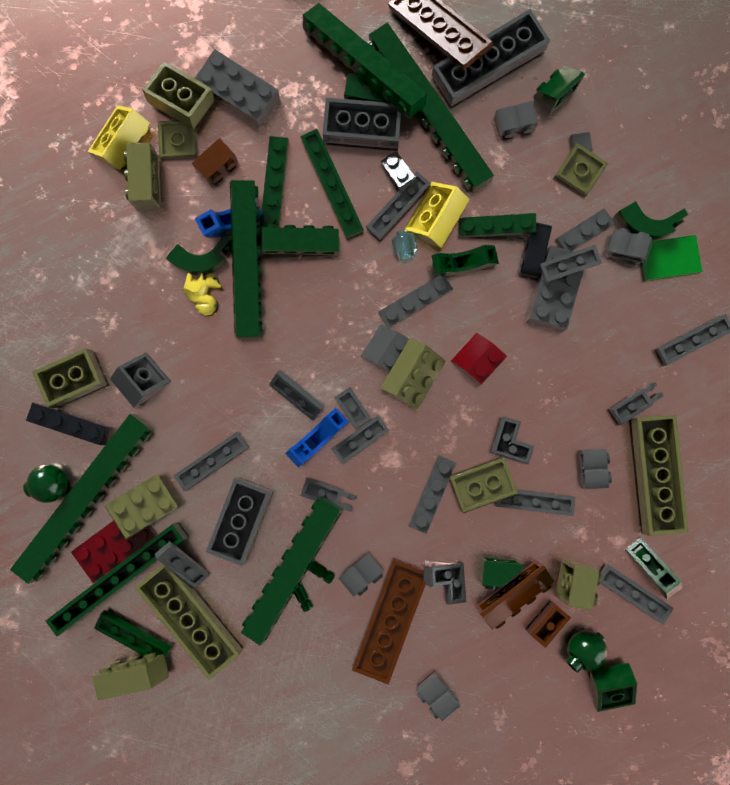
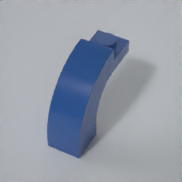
(216, 224)
(317, 438)

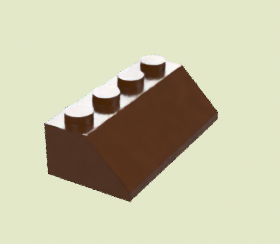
(515, 594)

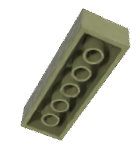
(659, 475)
(189, 620)

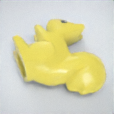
(197, 292)

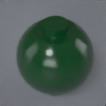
(46, 483)
(587, 651)

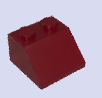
(479, 359)

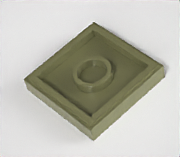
(176, 140)
(581, 169)

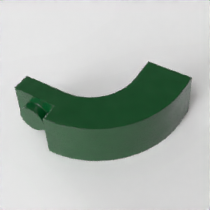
(636, 221)
(466, 261)
(203, 263)

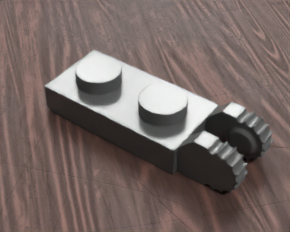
(634, 404)
(315, 490)

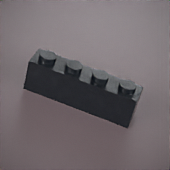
(68, 424)

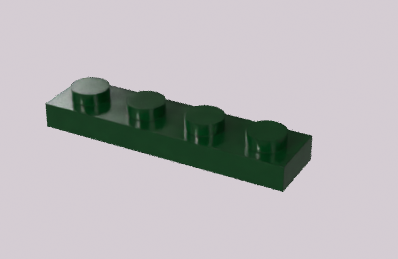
(497, 225)
(130, 635)

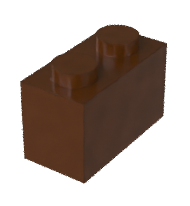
(215, 161)
(548, 624)

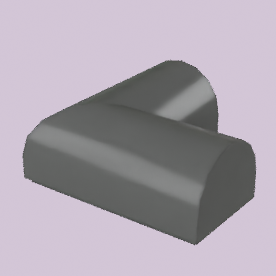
(507, 445)
(452, 577)

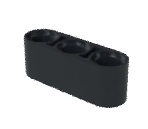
(535, 251)

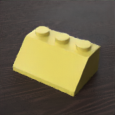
(122, 128)
(437, 213)

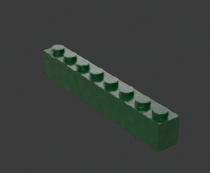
(364, 60)
(244, 258)
(292, 570)
(114, 580)

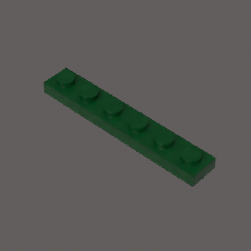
(274, 182)
(332, 183)

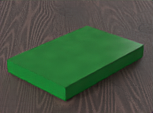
(672, 258)

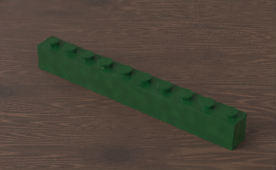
(435, 114)
(81, 498)

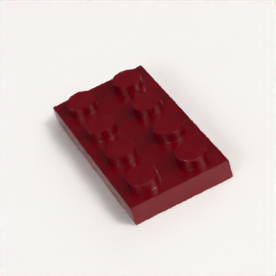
(108, 550)

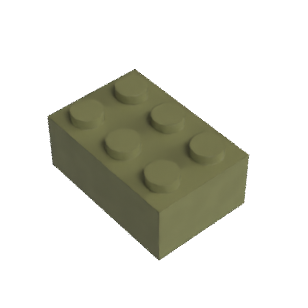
(178, 95)
(142, 176)
(413, 373)
(69, 378)
(141, 507)
(578, 584)
(130, 676)

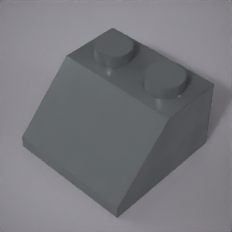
(384, 348)
(139, 379)

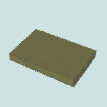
(483, 485)

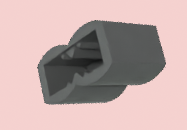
(516, 119)
(630, 246)
(594, 468)
(361, 574)
(437, 696)

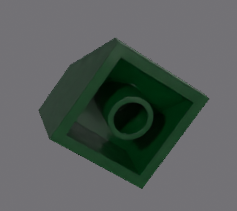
(558, 88)
(497, 572)
(613, 687)

